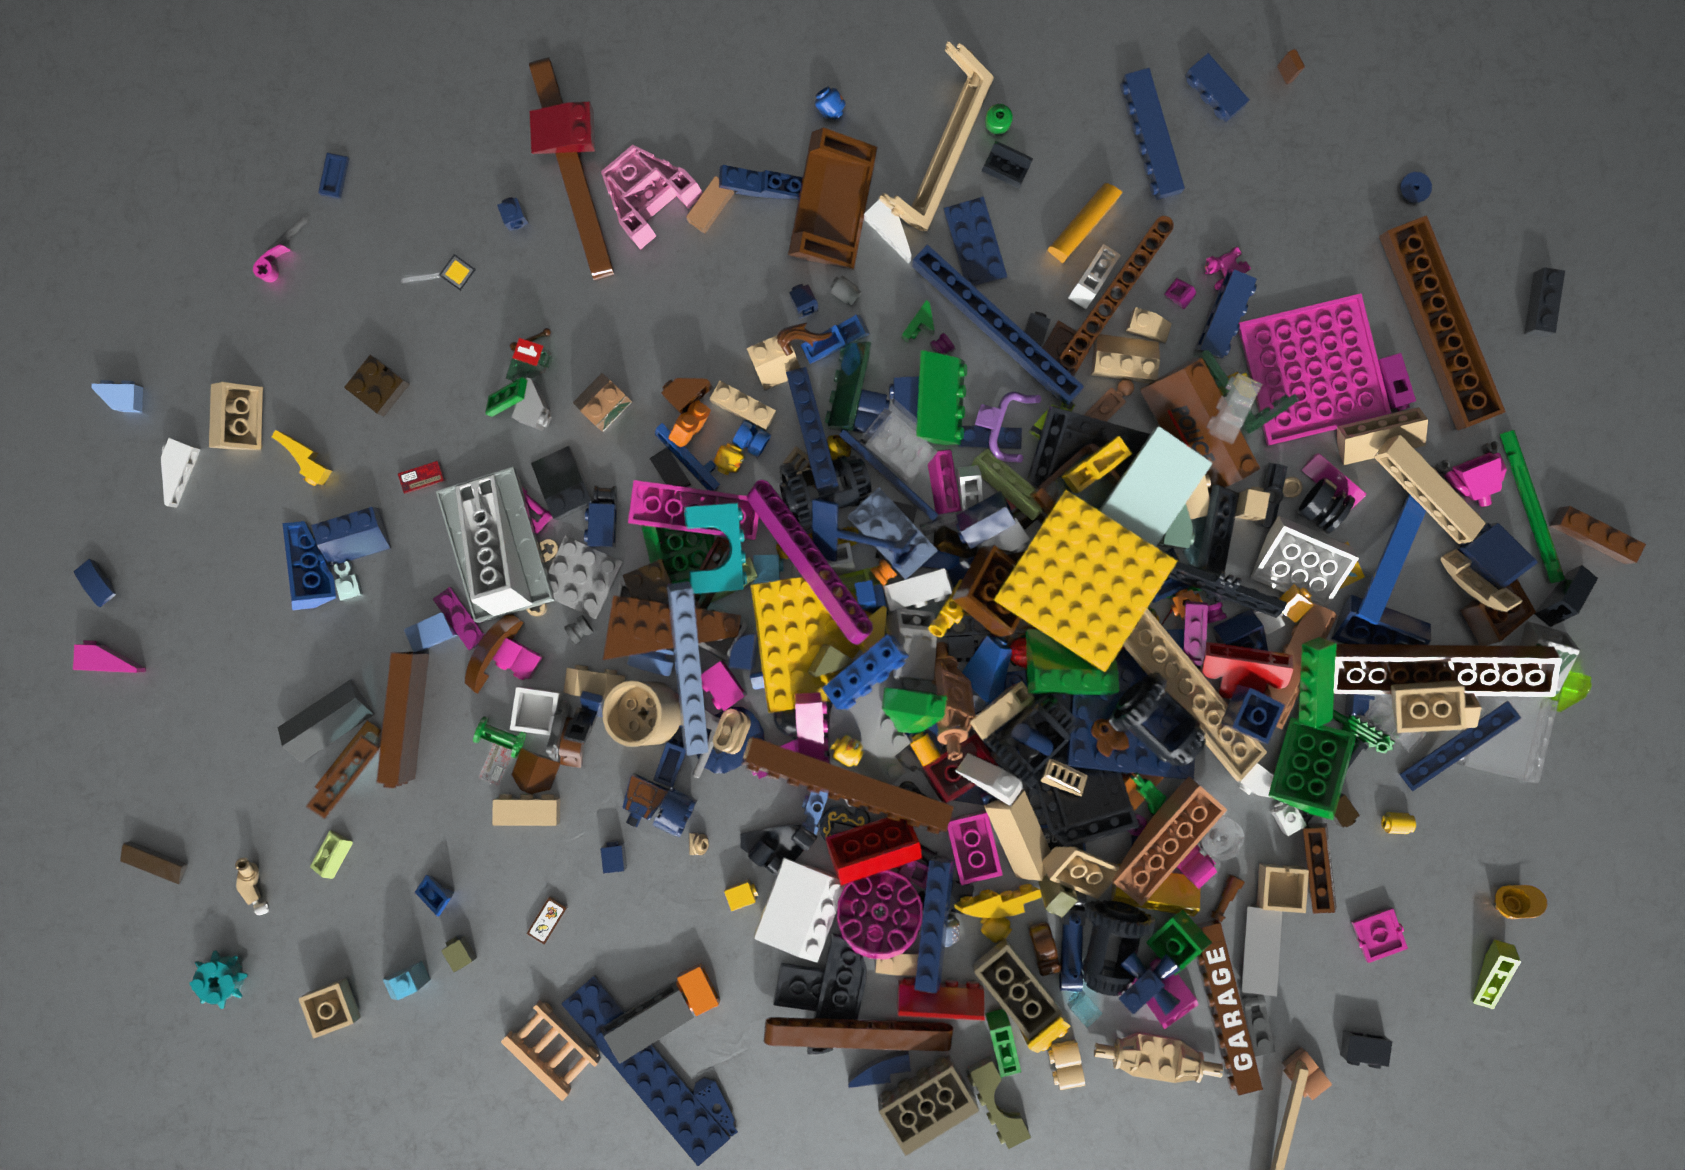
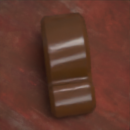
(1044, 948)

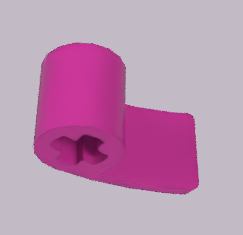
(264, 262)

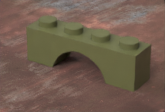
(1010, 1124)

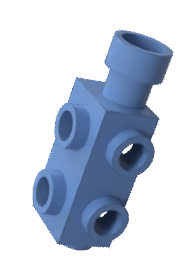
(812, 813)

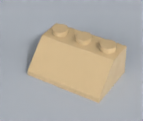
(1125, 359)
(235, 416)
(1429, 706)
(1079, 870)

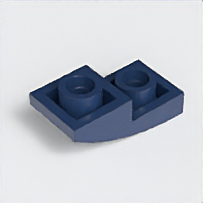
(93, 583)

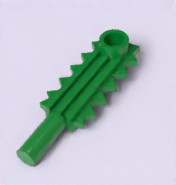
(1364, 732)

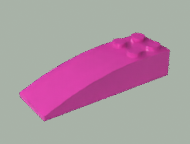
(664, 507)

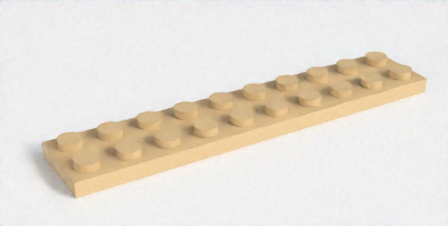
(1158, 652)

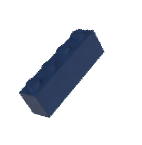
(1226, 313)

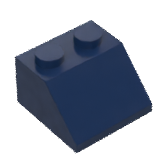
(905, 395)
(1242, 631)

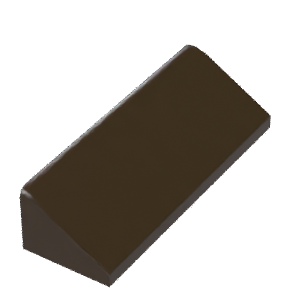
(152, 862)

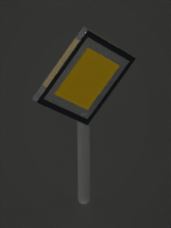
(455, 272)

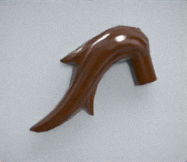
(798, 332)

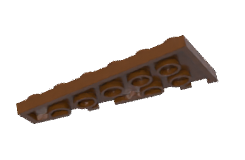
(645, 627)

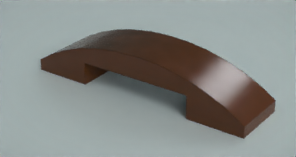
(487, 648)

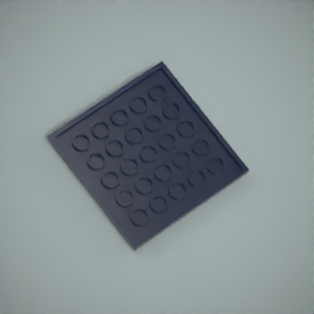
(1137, 757)

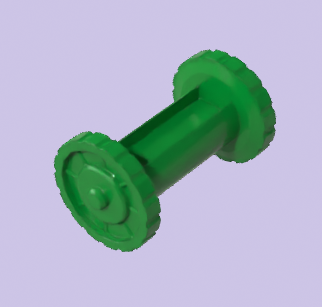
(499, 737)

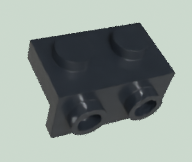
(1007, 164)

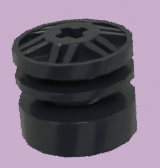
(1328, 507)

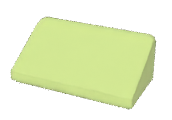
(331, 855)

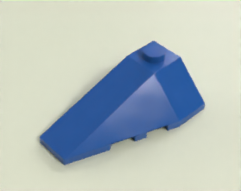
(308, 574)

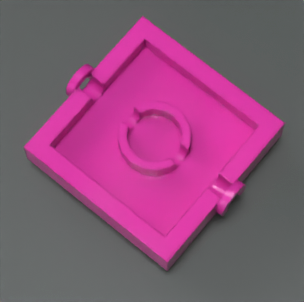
(1379, 935)

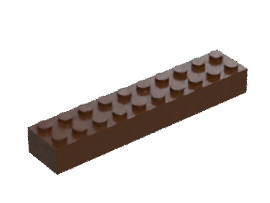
(1442, 323)
(1479, 668)

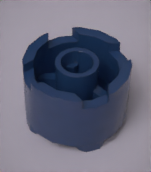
(675, 812)

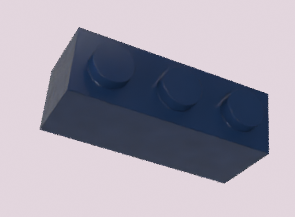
(1216, 88)

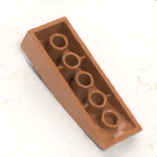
(1167, 840)

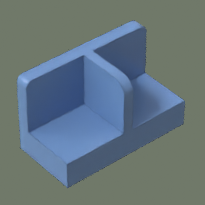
(429, 632)

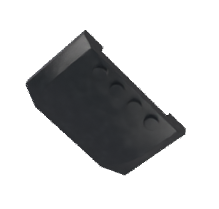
(1068, 432)
(1096, 814)

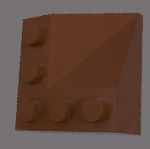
(980, 587)

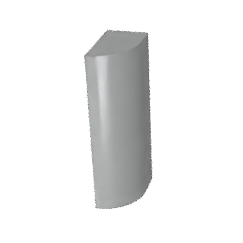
(1262, 951)

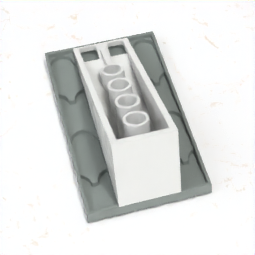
(495, 545)

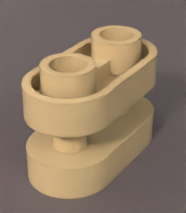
(731, 731)

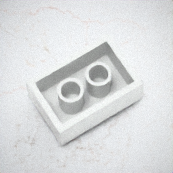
(917, 590)

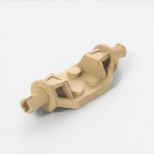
(1158, 1058)

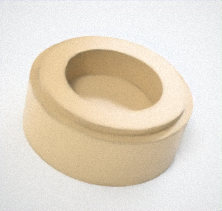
(1292, 487)

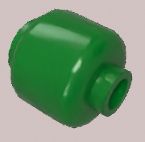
(997, 125)

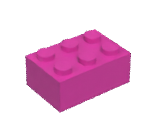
(973, 847)

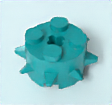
(217, 991)

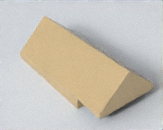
(1020, 836)

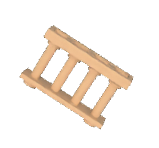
(530, 1056)

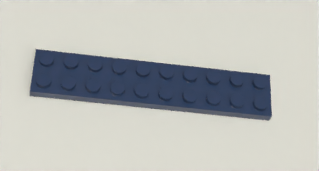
(649, 1076)

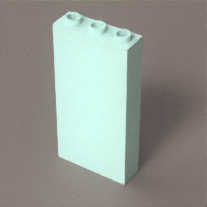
(1155, 486)

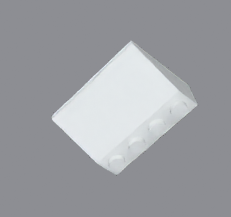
(1303, 558)
(800, 909)

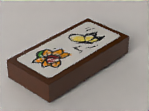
(547, 920)

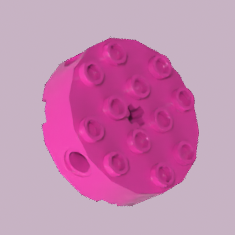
(885, 935)

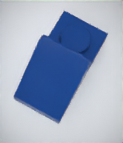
(433, 894)

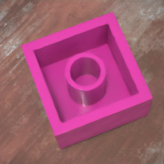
(722, 685)

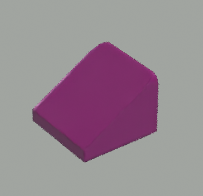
(1180, 293)

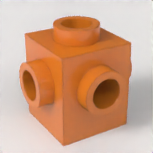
(1182, 596)

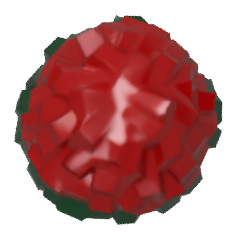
(1019, 652)

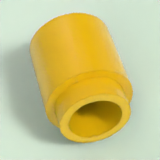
(1398, 823)

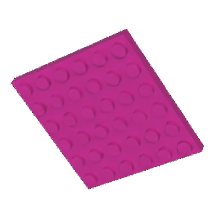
(1321, 357)

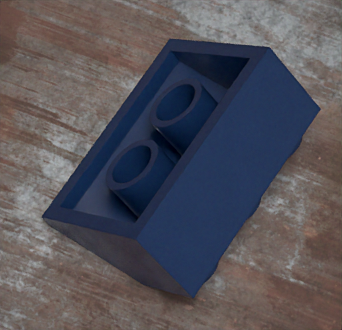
(351, 536)

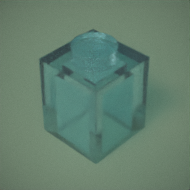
(1084, 1008)

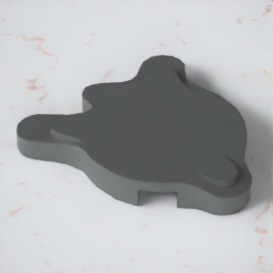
(557, 727)

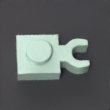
(347, 585)

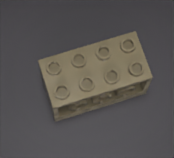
(927, 1104)

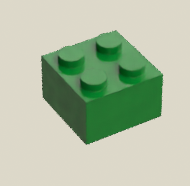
(1180, 940)

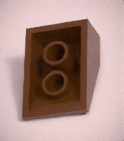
(1494, 625)

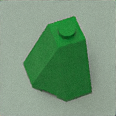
(913, 709)

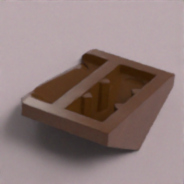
(534, 772)

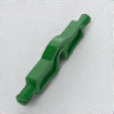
(1149, 792)

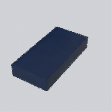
(333, 175)
(592, 702)

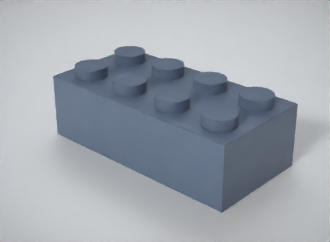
(884, 520)

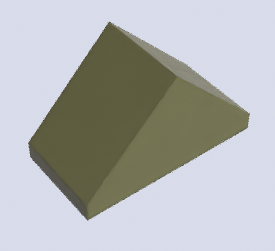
(828, 660)

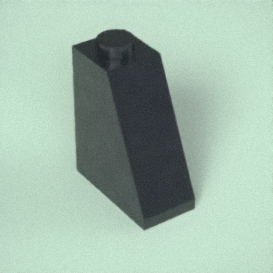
(1567, 597)

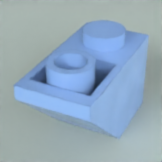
(120, 397)

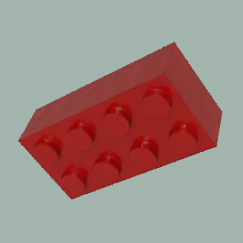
(872, 849)

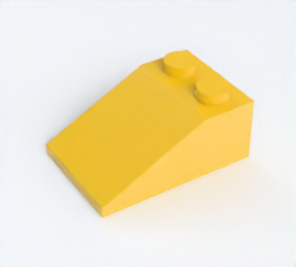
(1044, 1038)

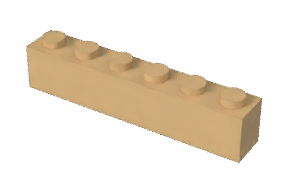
(1429, 489)

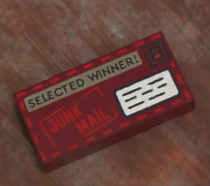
(421, 477)

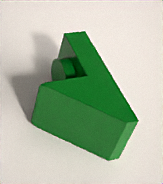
(922, 318)

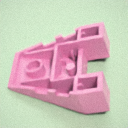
(642, 187)

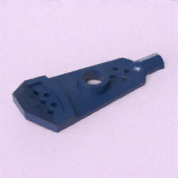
(713, 1097)

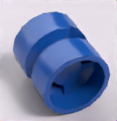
(751, 438)

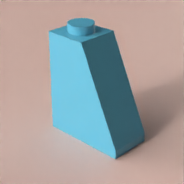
(406, 981)

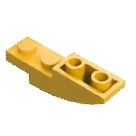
(994, 905)

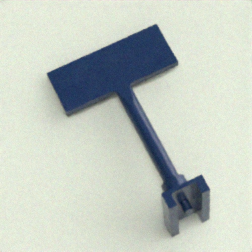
(826, 535)

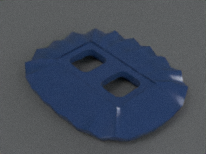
(725, 761)

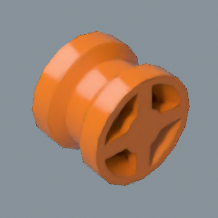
(883, 572)

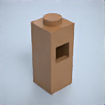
(709, 206)

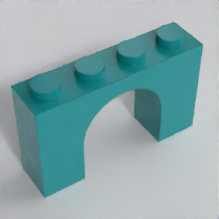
(730, 574)

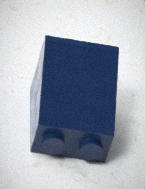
(1497, 555)

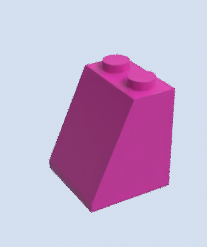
(1178, 988)

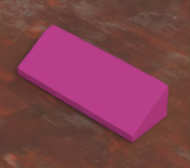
(1320, 467)
(944, 483)

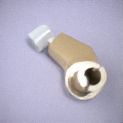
(247, 885)

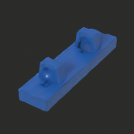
(700, 472)

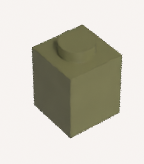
(458, 953)

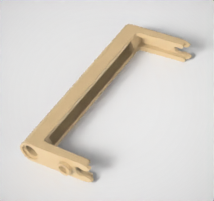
(951, 143)

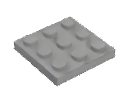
(582, 576)

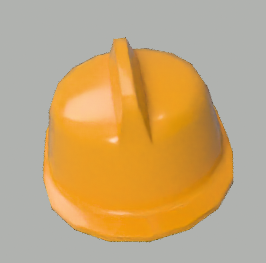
(1520, 901)

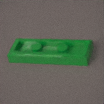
(506, 397)

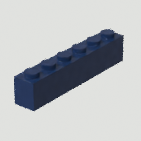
(1152, 134)
(812, 431)
(934, 924)

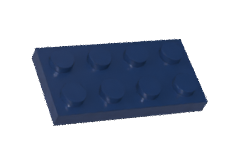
(975, 242)

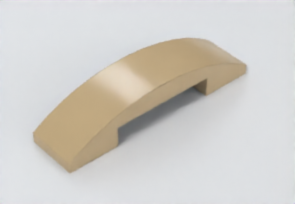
(1459, 568)

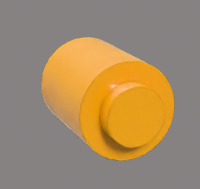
(924, 748)

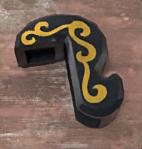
(842, 815)

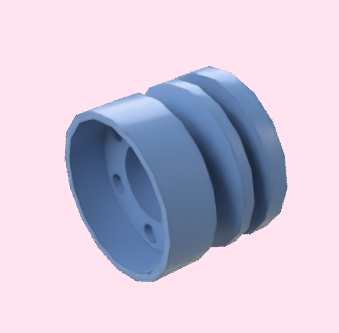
(653, 662)

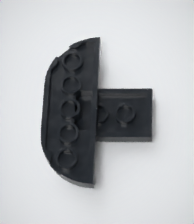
(830, 991)

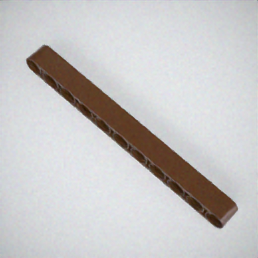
(574, 179)

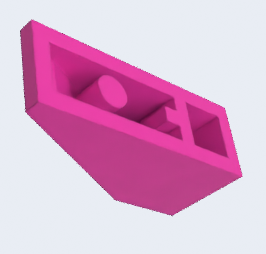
(102, 658)

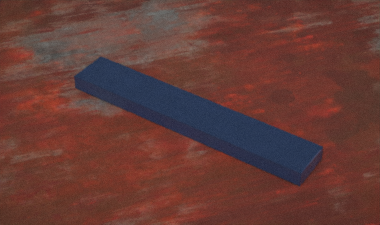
(888, 475)
(1460, 746)

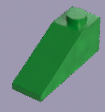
(1003, 1042)

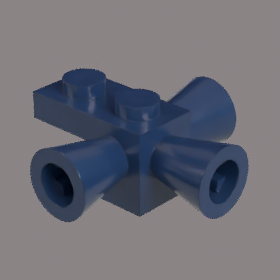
(1149, 984)

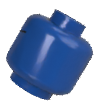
(830, 103)

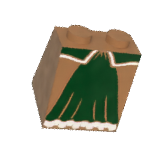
(602, 402)

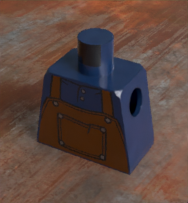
(642, 799)

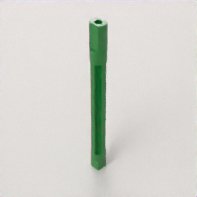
(1532, 506)

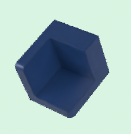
(1357, 704)

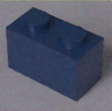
(601, 525)

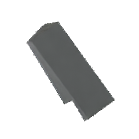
(324, 721)

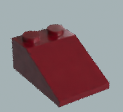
(563, 128)
(943, 775)

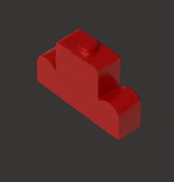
(1246, 668)

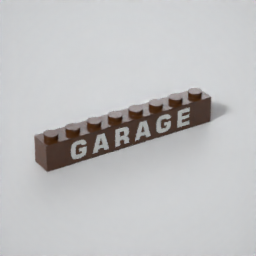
(1228, 1012)

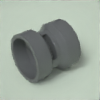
(578, 629)

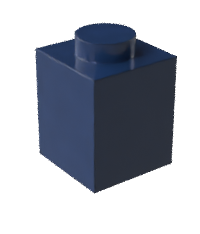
(613, 857)

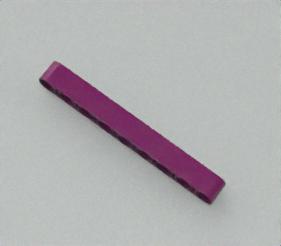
(809, 562)

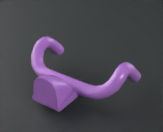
(993, 417)

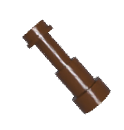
(1228, 894)

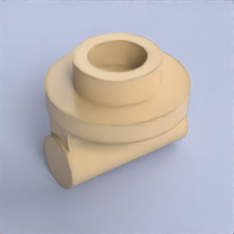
(698, 844)

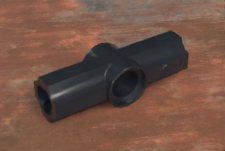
(1273, 481)

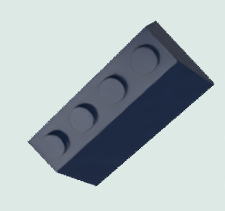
(1392, 628)

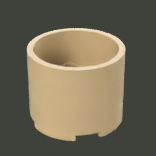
(627, 710)

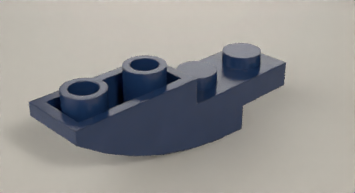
(760, 184)

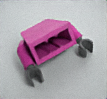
(1478, 476)

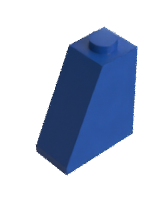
(989, 668)

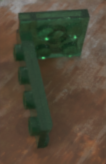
(1252, 421)

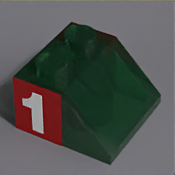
(528, 360)

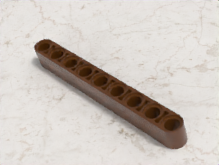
(1119, 285)
(858, 1034)

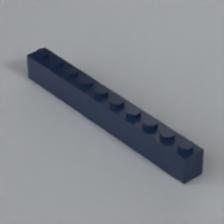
(997, 325)

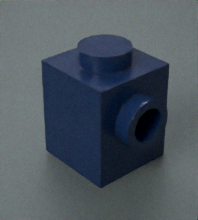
(512, 213)

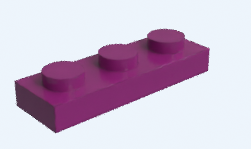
(459, 618)
(1195, 631)

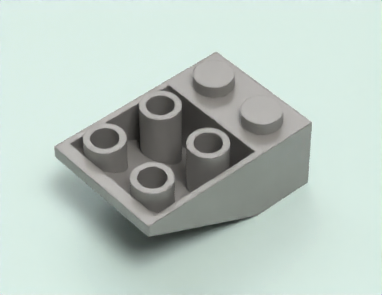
(912, 632)

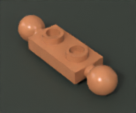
(1111, 401)

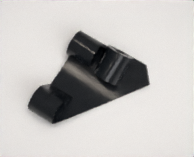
(770, 845)

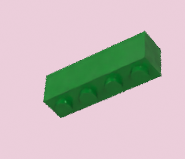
(1317, 682)

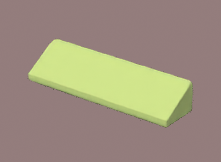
(1008, 482)

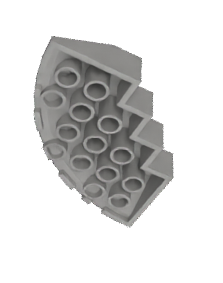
(873, 729)

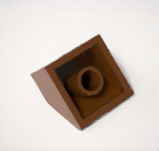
(685, 391)

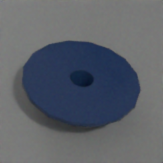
(1416, 187)

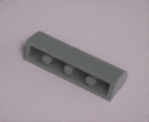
(646, 1023)

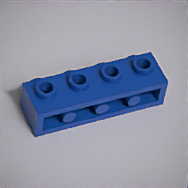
(866, 672)

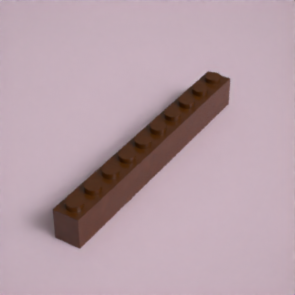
(846, 785)

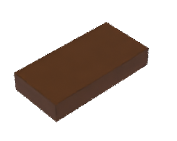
(1291, 66)

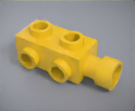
(949, 613)

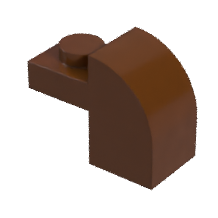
(570, 751)

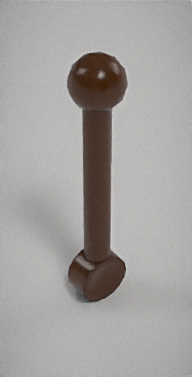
(546, 332)

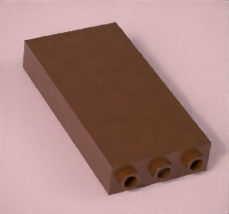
(402, 718)

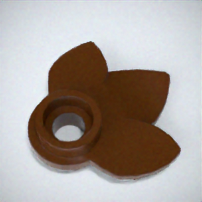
(1110, 738)

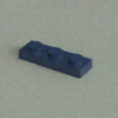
(979, 437)

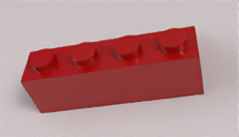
(949, 1002)

